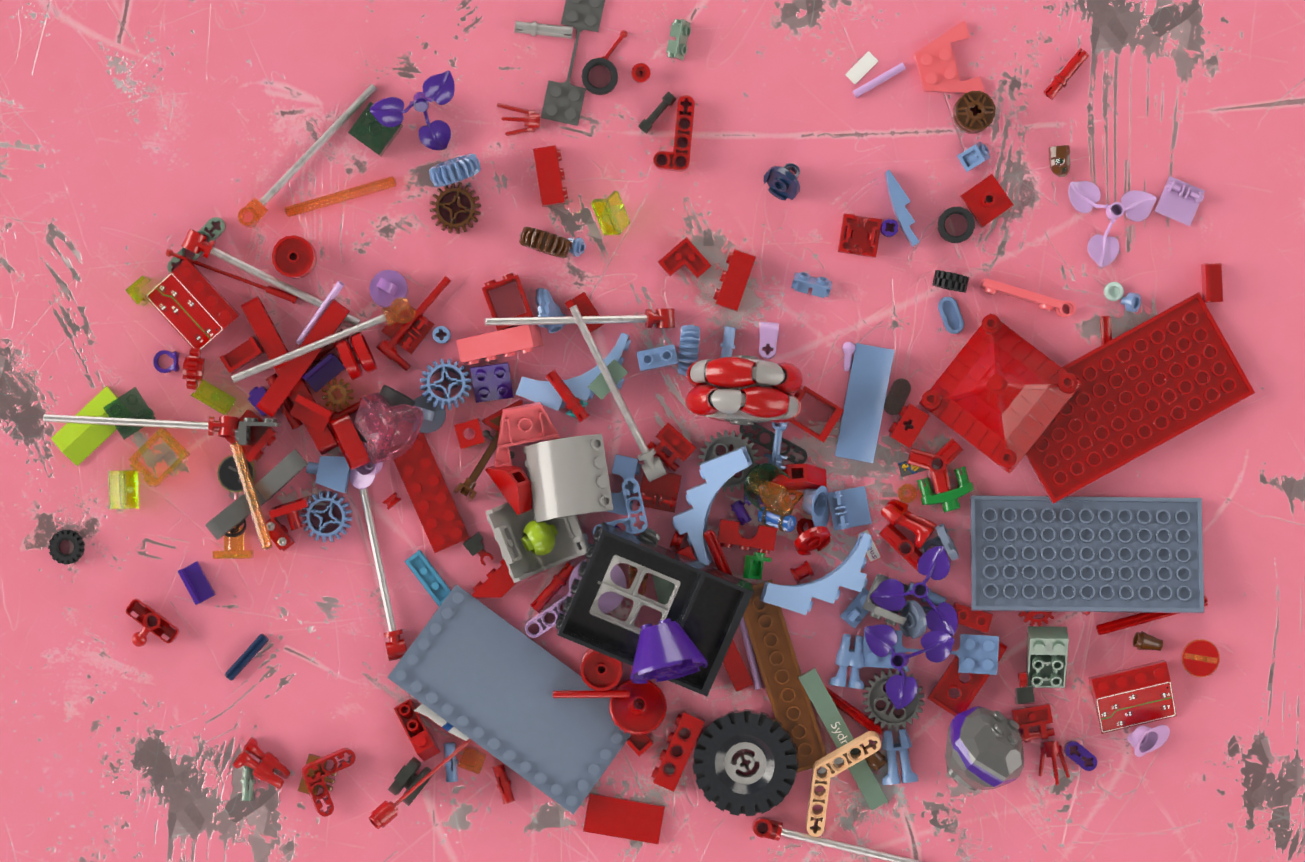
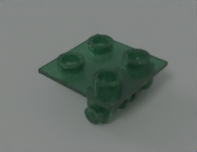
(129, 406)

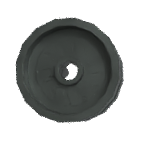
(408, 778)

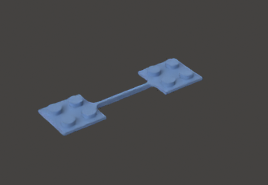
(976, 654)

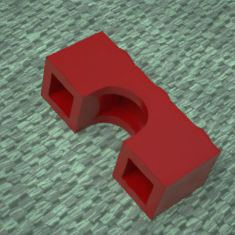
(763, 540)

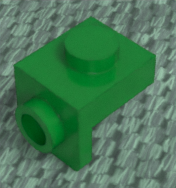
(754, 565)

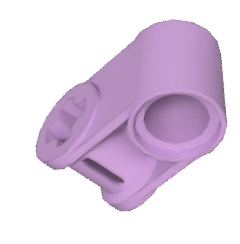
(768, 336)

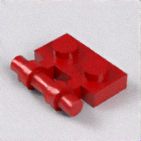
(675, 442)
(1031, 717)

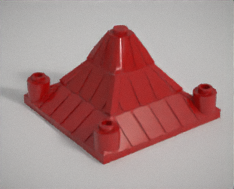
(1000, 393)

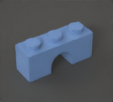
(626, 468)

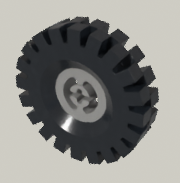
(719, 775)

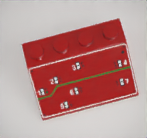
(192, 305)
(1133, 696)

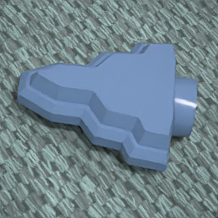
(548, 308)

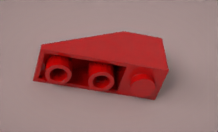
(417, 730)

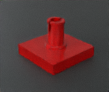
(986, 200)
(290, 509)

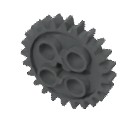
(737, 442)
(877, 692)

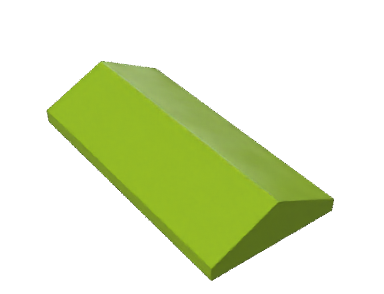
(80, 440)

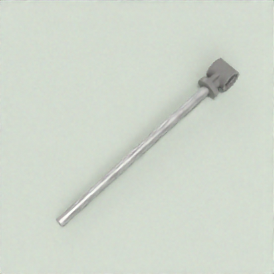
(653, 466)

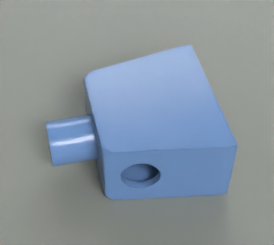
(331, 472)

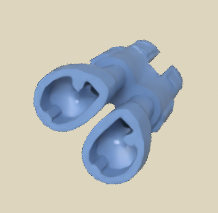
(852, 658)

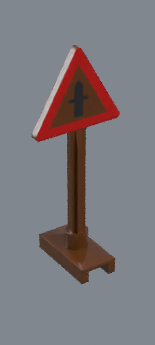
(493, 422)

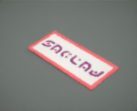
(874, 553)

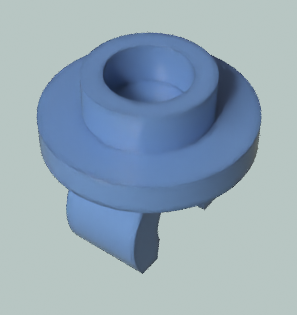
(578, 246)

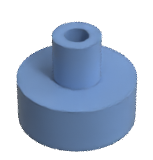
(1132, 302)

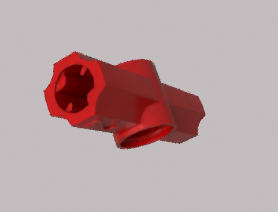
(895, 539)

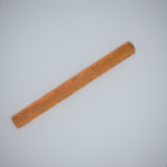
(340, 196)
(251, 496)

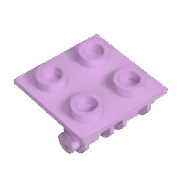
(1179, 201)

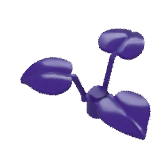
(435, 88)
(935, 565)
(899, 688)

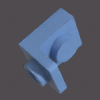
(974, 156)

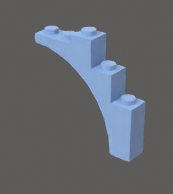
(546, 394)
(701, 497)
(847, 574)

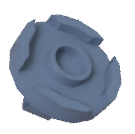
(433, 417)
(943, 540)
(916, 619)

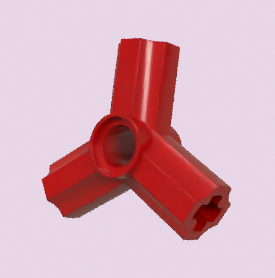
(945, 454)

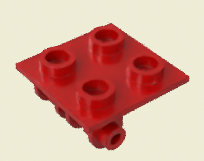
(415, 334)
(661, 492)

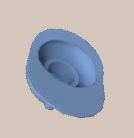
(816, 504)

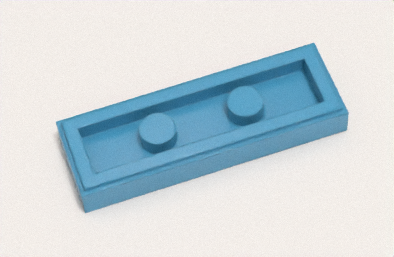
(428, 577)

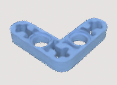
(628, 522)

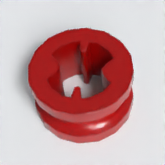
(391, 500)
(676, 540)

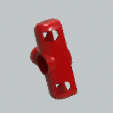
(163, 626)

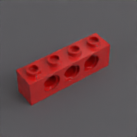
(670, 780)

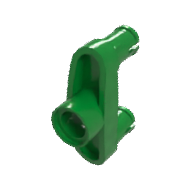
(950, 498)

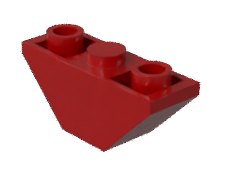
(802, 477)
(513, 486)
(496, 585)

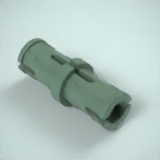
(247, 795)

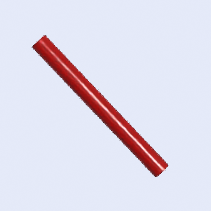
(591, 694)

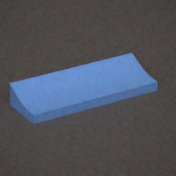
(864, 403)

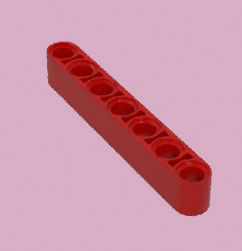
(298, 366)

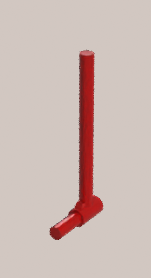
(388, 347)

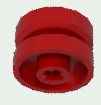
(305, 258)
(353, 357)
(599, 678)

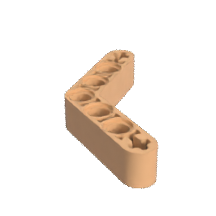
(833, 769)

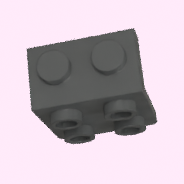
(243, 434)
(877, 612)

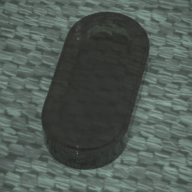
(897, 396)

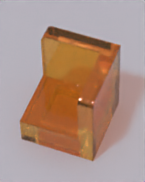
(472, 760)

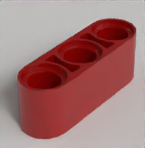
(349, 441)

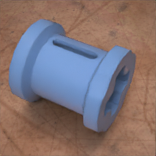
(437, 330)

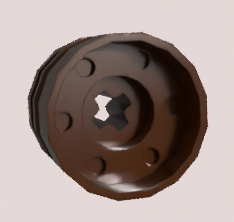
(964, 117)

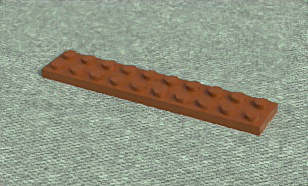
(780, 676)

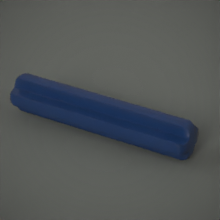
(246, 657)

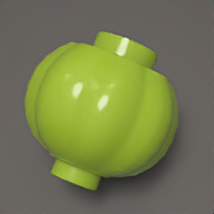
(539, 537)

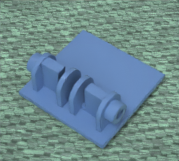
(849, 508)

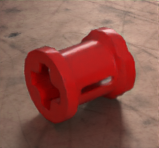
(801, 572)

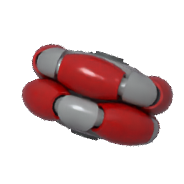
(744, 390)

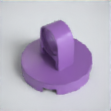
(387, 287)

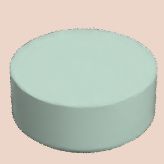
(1113, 291)

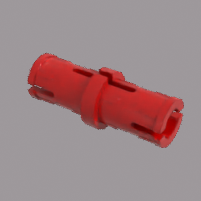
(503, 783)

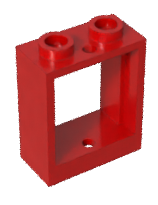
(507, 279)
(831, 421)

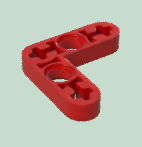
(318, 777)

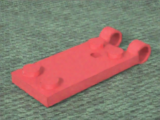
(1045, 303)

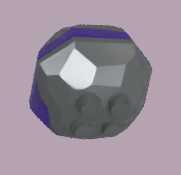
(983, 749)

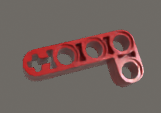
(679, 133)

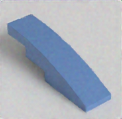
(899, 200)

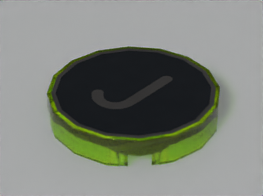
(229, 476)

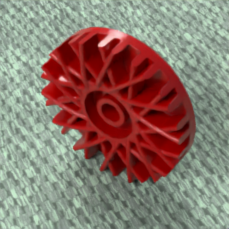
(641, 720)

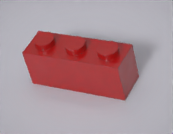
(550, 175)
(734, 280)

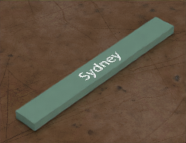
(841, 735)

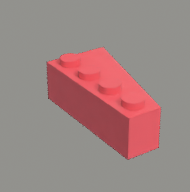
(500, 342)

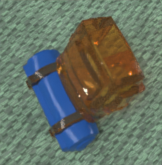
(778, 506)

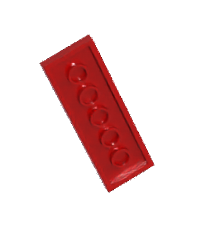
(431, 496)

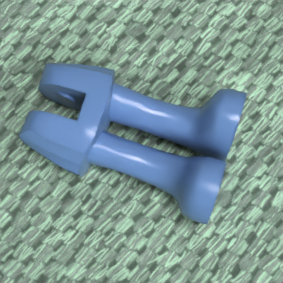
(907, 774)

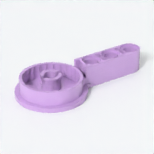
(607, 602)

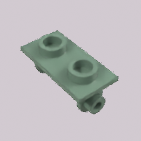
(681, 30)

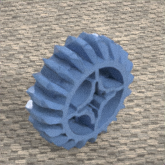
(454, 170)
(688, 347)
(453, 384)
(322, 525)

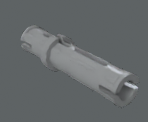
(543, 29)

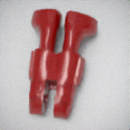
(266, 767)

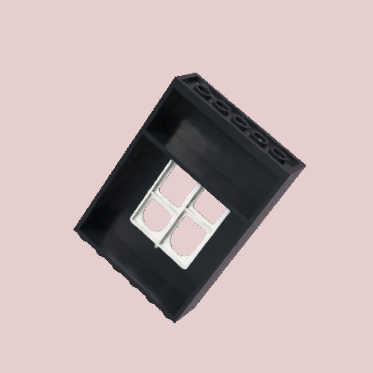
(703, 602)

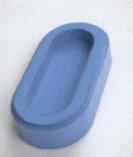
(950, 315)

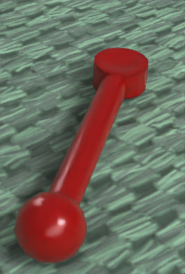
(623, 34)

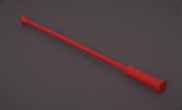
(269, 289)

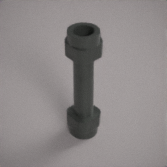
(668, 100)

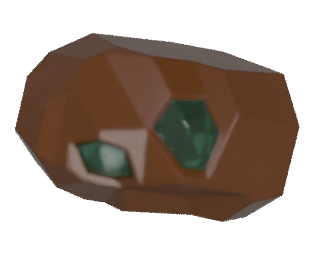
(1059, 160)

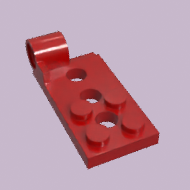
(968, 689)

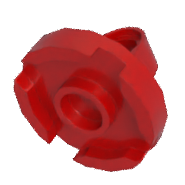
(811, 539)

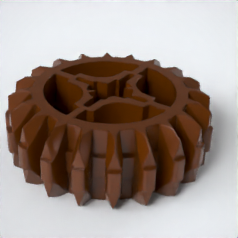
(439, 204)
(545, 242)

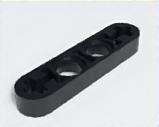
(769, 446)

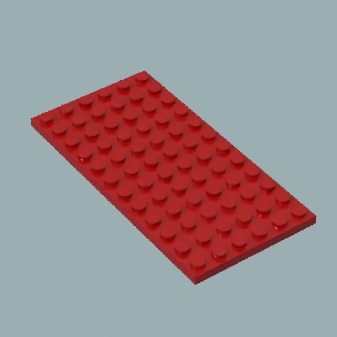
(1138, 396)

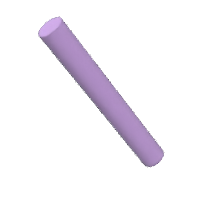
(878, 80)

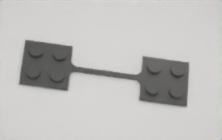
(563, 100)

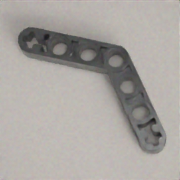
(265, 490)

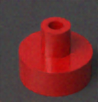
(640, 67)

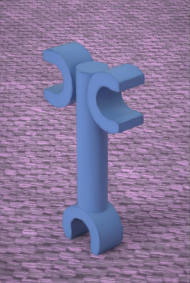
(775, 458)

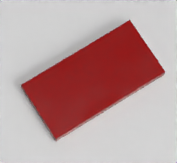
(623, 818)

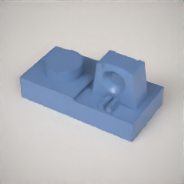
(854, 612)

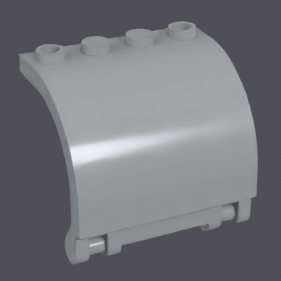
(568, 477)
(522, 564)

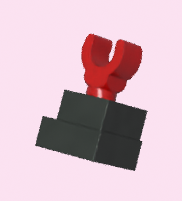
(475, 546)
(1023, 694)

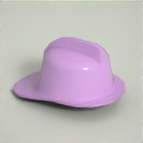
(364, 475)
(1147, 739)

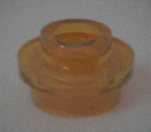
(907, 487)

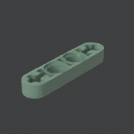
(209, 225)

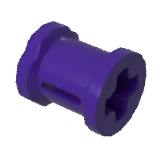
(889, 233)

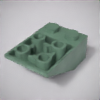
(1046, 656)

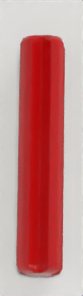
(716, 551)

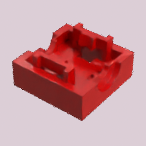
(857, 243)

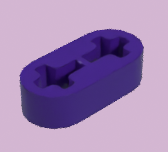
(1083, 752)

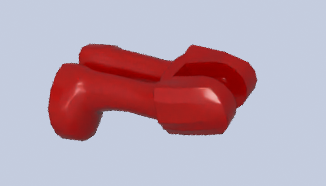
(897, 513)

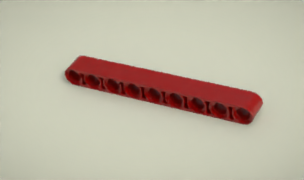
(275, 347)

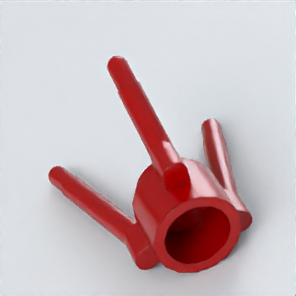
(531, 120)
(1052, 749)

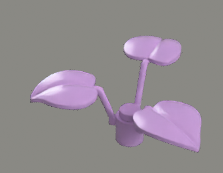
(1136, 203)

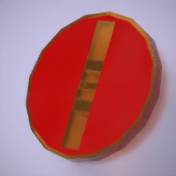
(1200, 658)

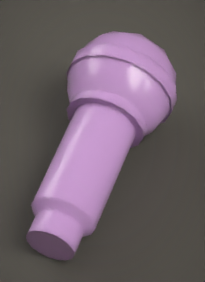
(848, 349)

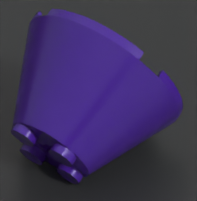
(665, 653)

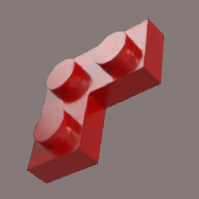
(685, 254)

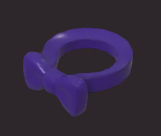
(175, 367)

